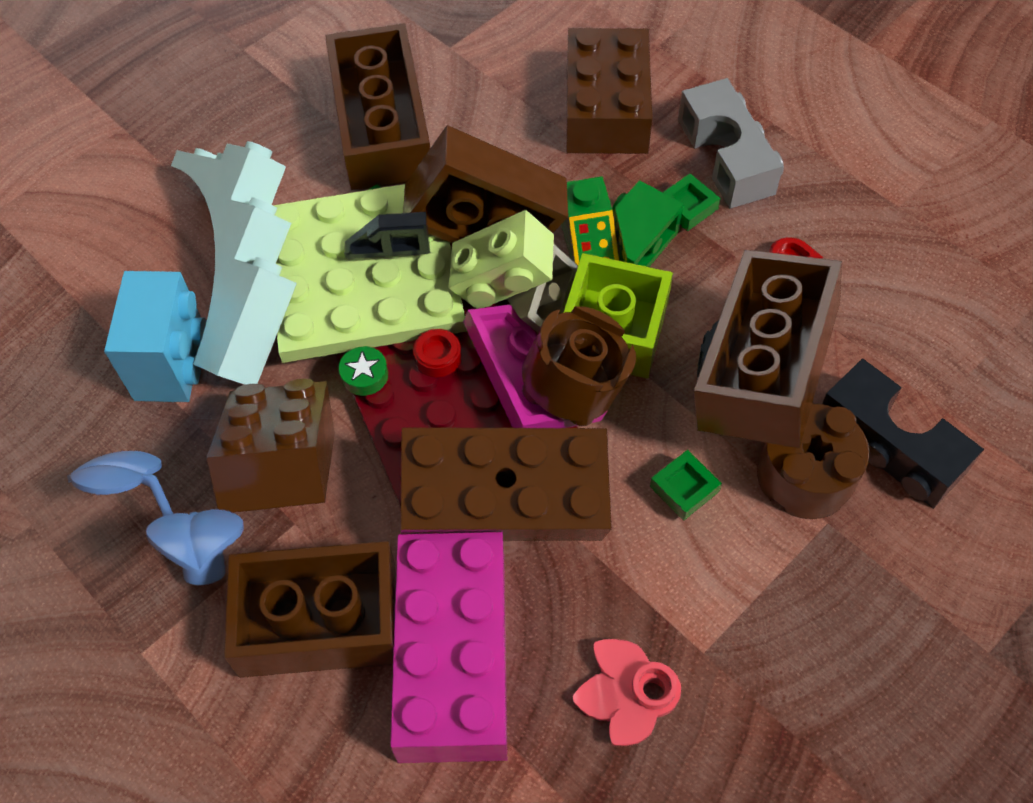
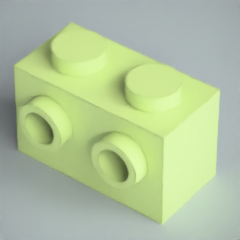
(501, 260)

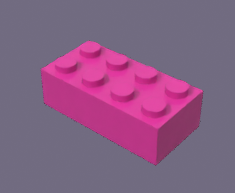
(450, 649)

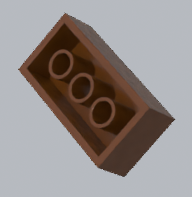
(377, 105)
(769, 348)
(555, 473)

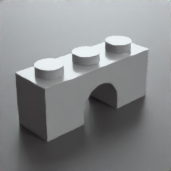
(747, 164)

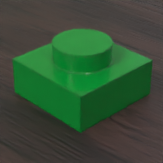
(697, 200)
(685, 485)

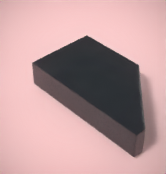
(390, 236)

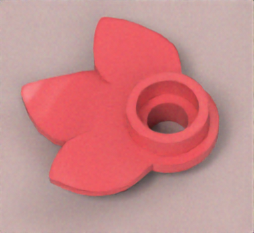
(619, 694)

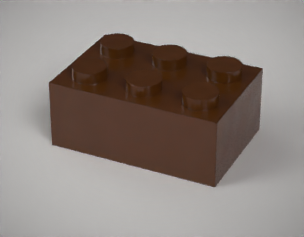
(608, 91)
(475, 184)
(272, 447)
(310, 609)

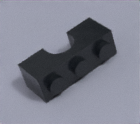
(922, 462)

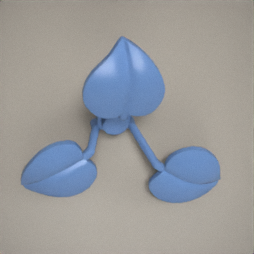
(188, 540)

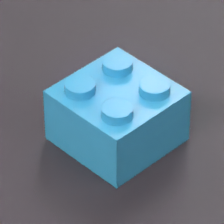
(155, 336)

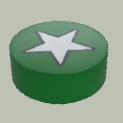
(363, 371)

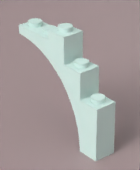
(248, 238)

